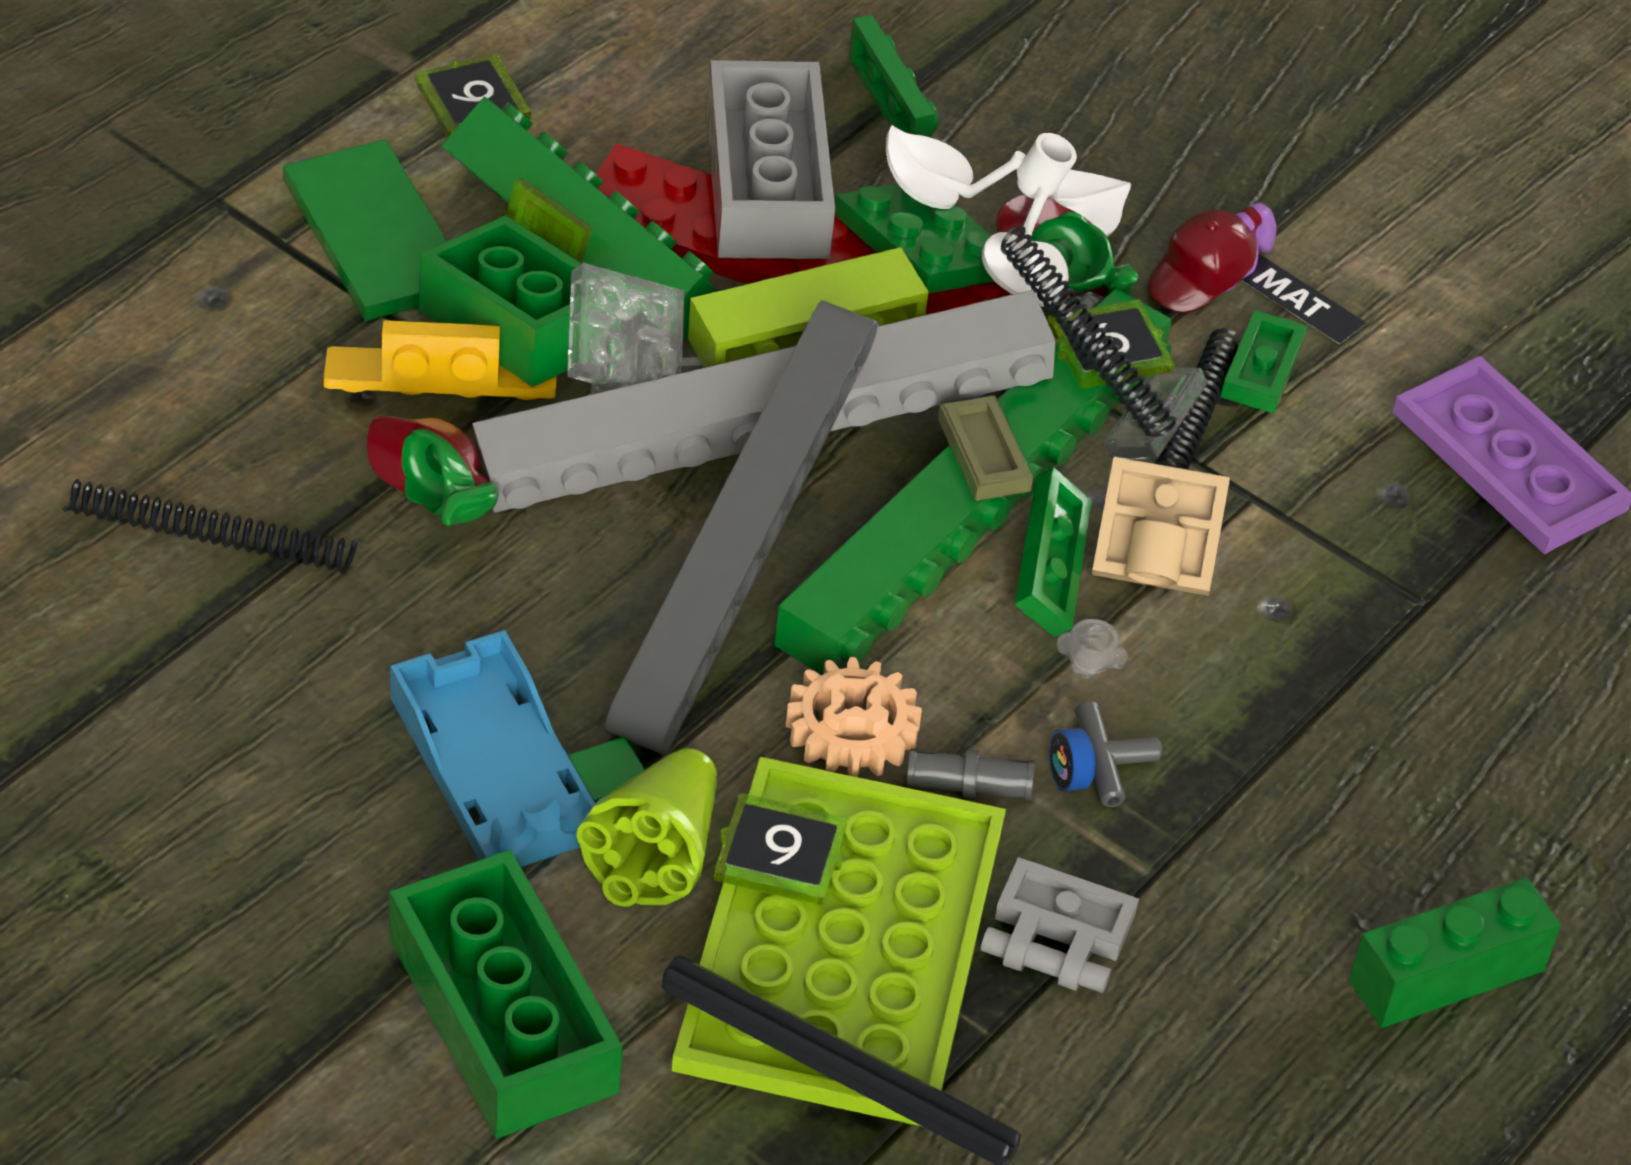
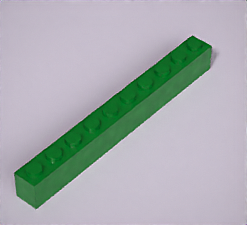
(935, 523)

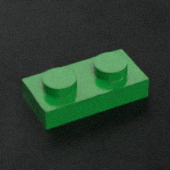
(1264, 361)

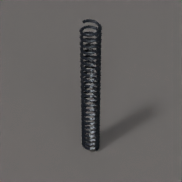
(1086, 337)
(1209, 408)
(133, 500)

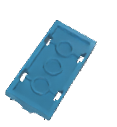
(491, 749)

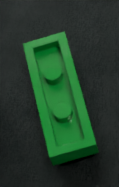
(889, 80)
(1053, 552)

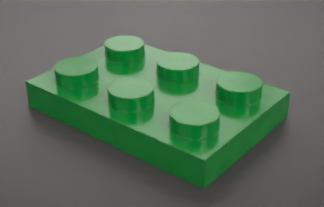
(938, 242)

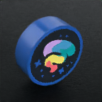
(1071, 759)

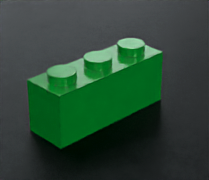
(1454, 952)

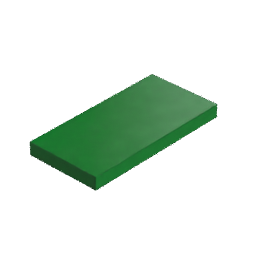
(367, 223)

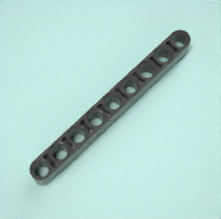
(741, 529)

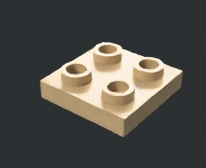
(1161, 526)

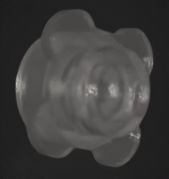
(1092, 648)

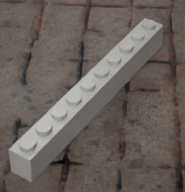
(715, 408)

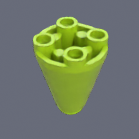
(652, 831)

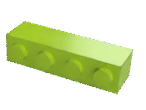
(777, 310)

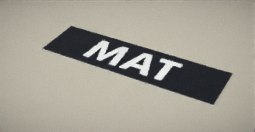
(1303, 301)

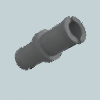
(970, 774)

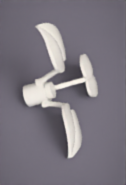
(939, 174)

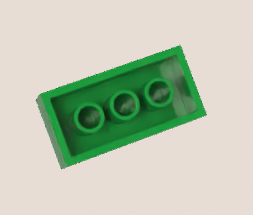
(504, 993)

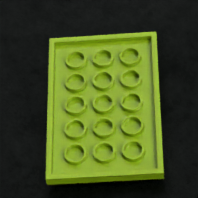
(873, 962)

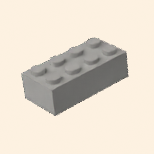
(769, 160)

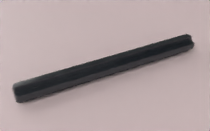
(841, 1061)

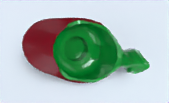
(1079, 242)
(432, 466)

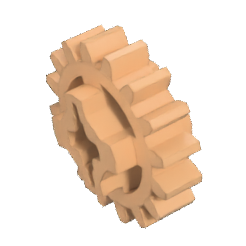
(853, 717)

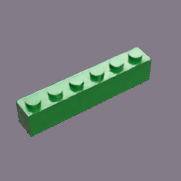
(501, 150)

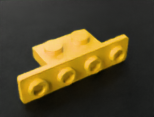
(430, 360)

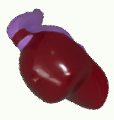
(1211, 256)

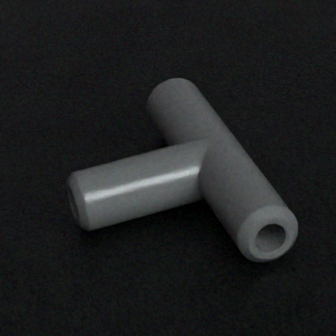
(1113, 753)

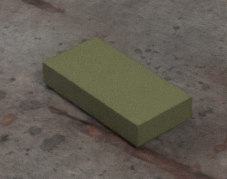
(985, 448)

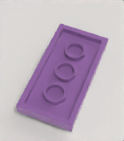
(1512, 454)

